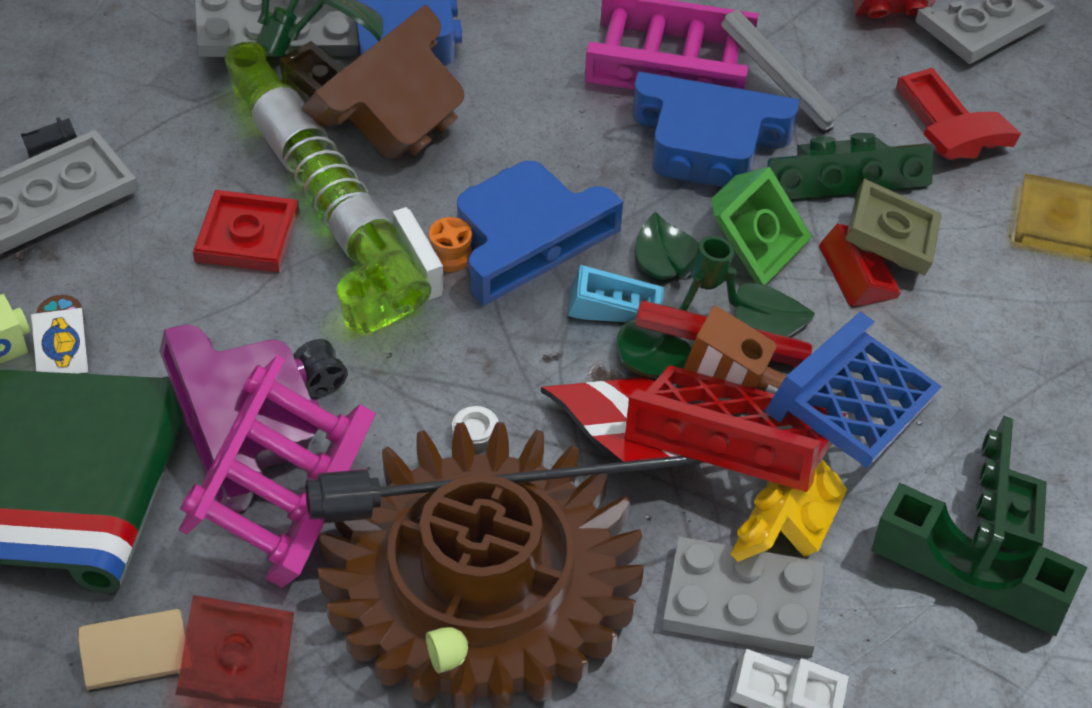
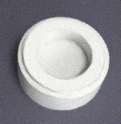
(479, 423)

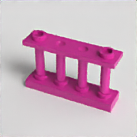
(619, 65)
(346, 435)

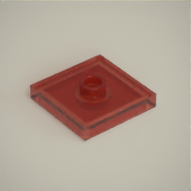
(235, 653)

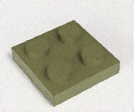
(894, 227)

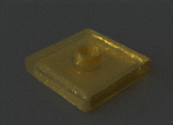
(1055, 215)

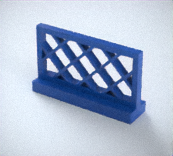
(830, 369)

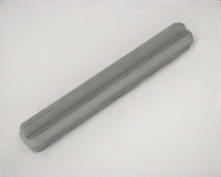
(780, 70)

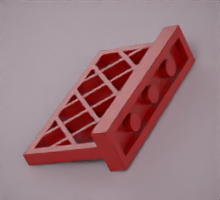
(716, 437)

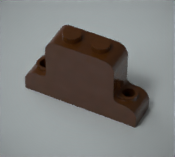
(393, 90)

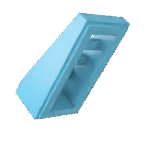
(590, 291)

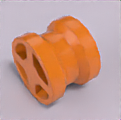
(451, 242)

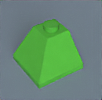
(760, 222)

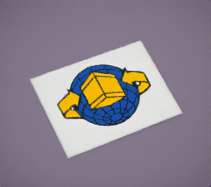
(60, 341)

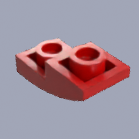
(968, 133)

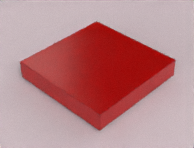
(246, 231)

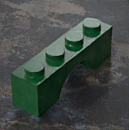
(1026, 585)

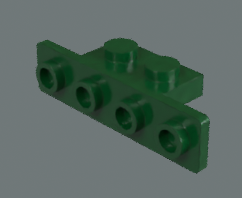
(841, 166)
(1009, 504)

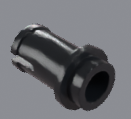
(48, 137)

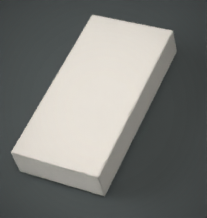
(419, 249)

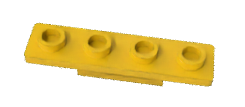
(798, 514)

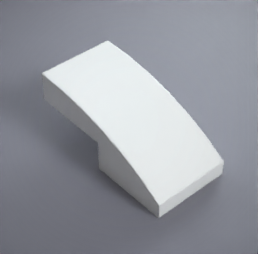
(773, 684)

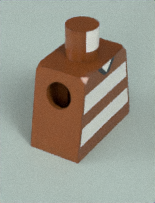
(733, 353)

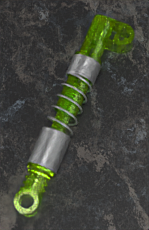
(353, 216)

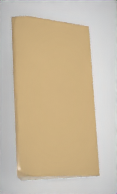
(131, 648)

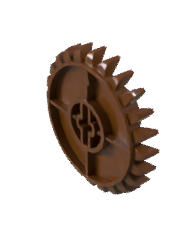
(507, 563)

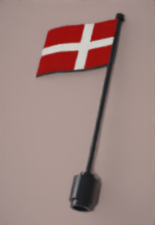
(594, 406)

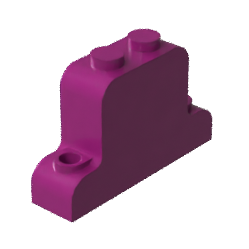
(212, 395)

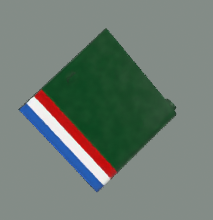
(81, 469)

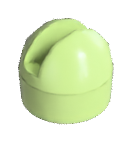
(446, 648)

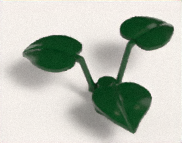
(280, 26)
(667, 251)

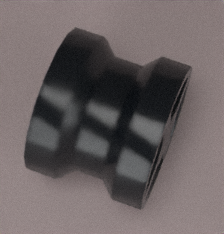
(323, 370)

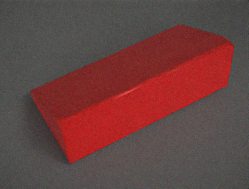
(859, 273)

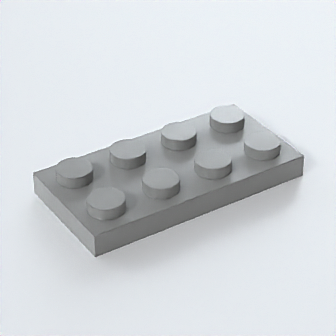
(230, 22)
(60, 188)

